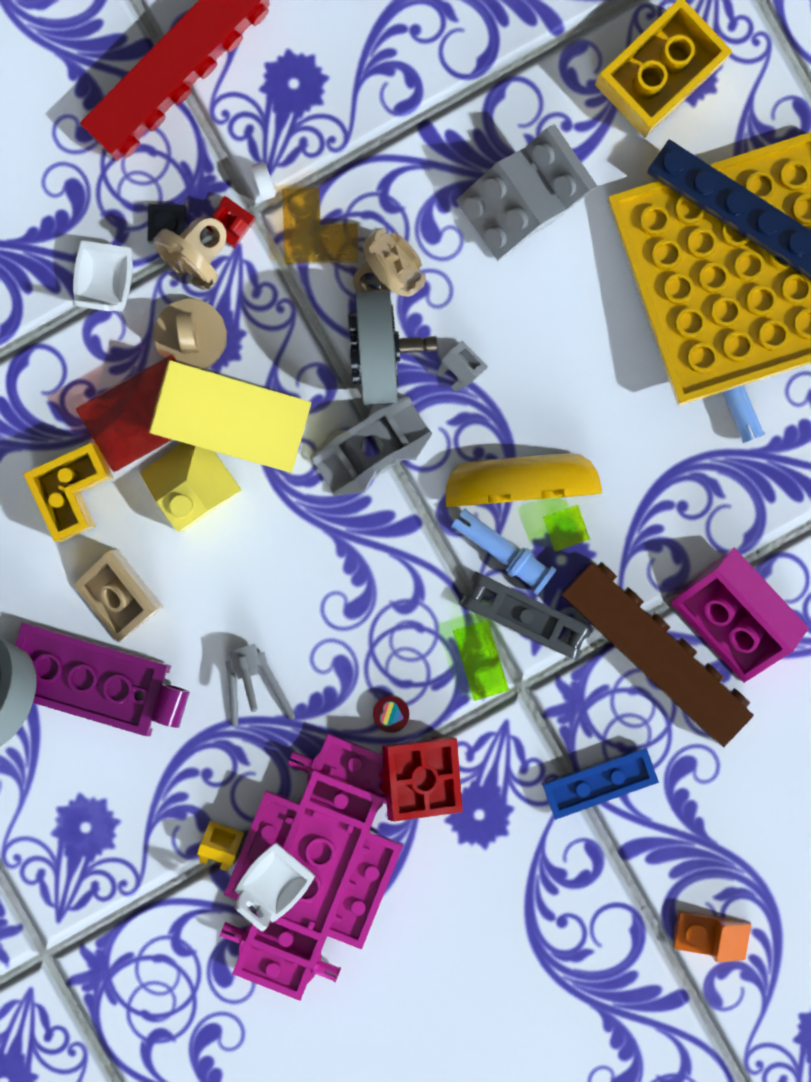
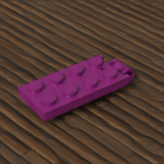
(100, 681)

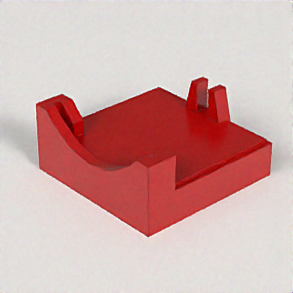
(421, 778)

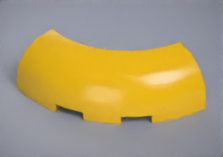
(522, 479)

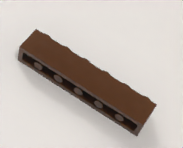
(656, 654)

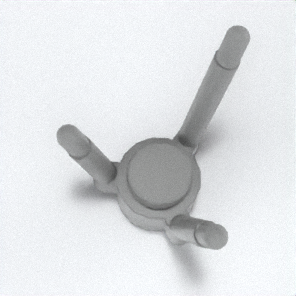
(245, 663)

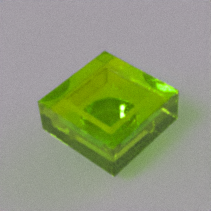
(566, 528)

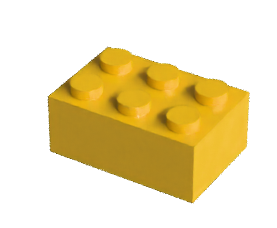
(663, 67)

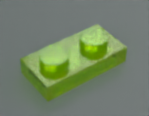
(480, 660)

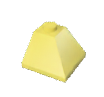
(189, 484)

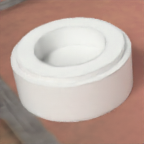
(263, 180)

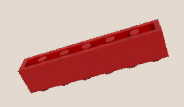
(169, 71)

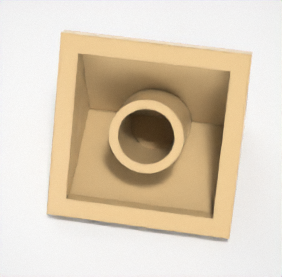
(117, 594)

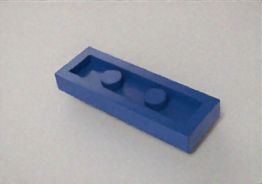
(600, 782)

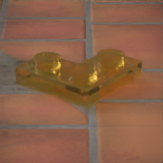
(307, 239)

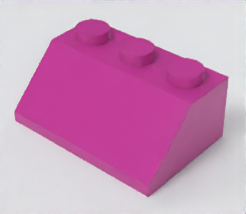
(740, 615)

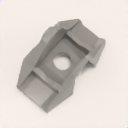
(341, 456)

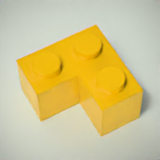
(59, 488)

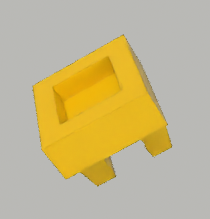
(220, 845)

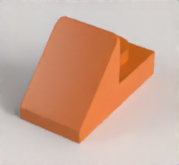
(712, 935)

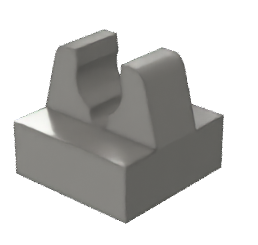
(463, 364)

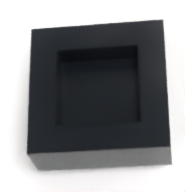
(166, 217)

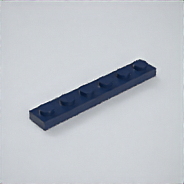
(734, 206)

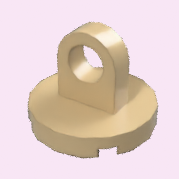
(188, 254)
(393, 264)
(191, 332)

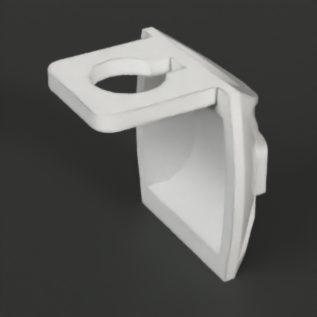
(102, 276)
(272, 886)

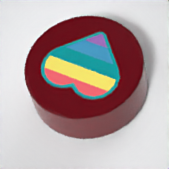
(391, 713)

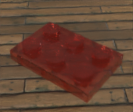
(123, 415)

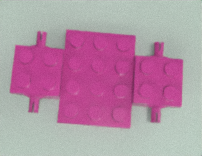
(334, 842)

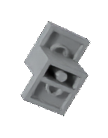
(526, 192)

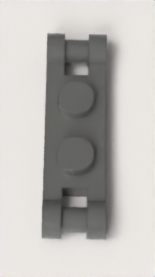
(526, 616)

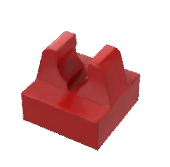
(234, 219)

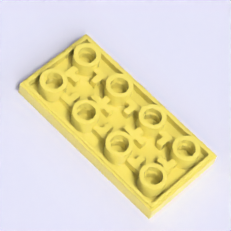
(229, 416)

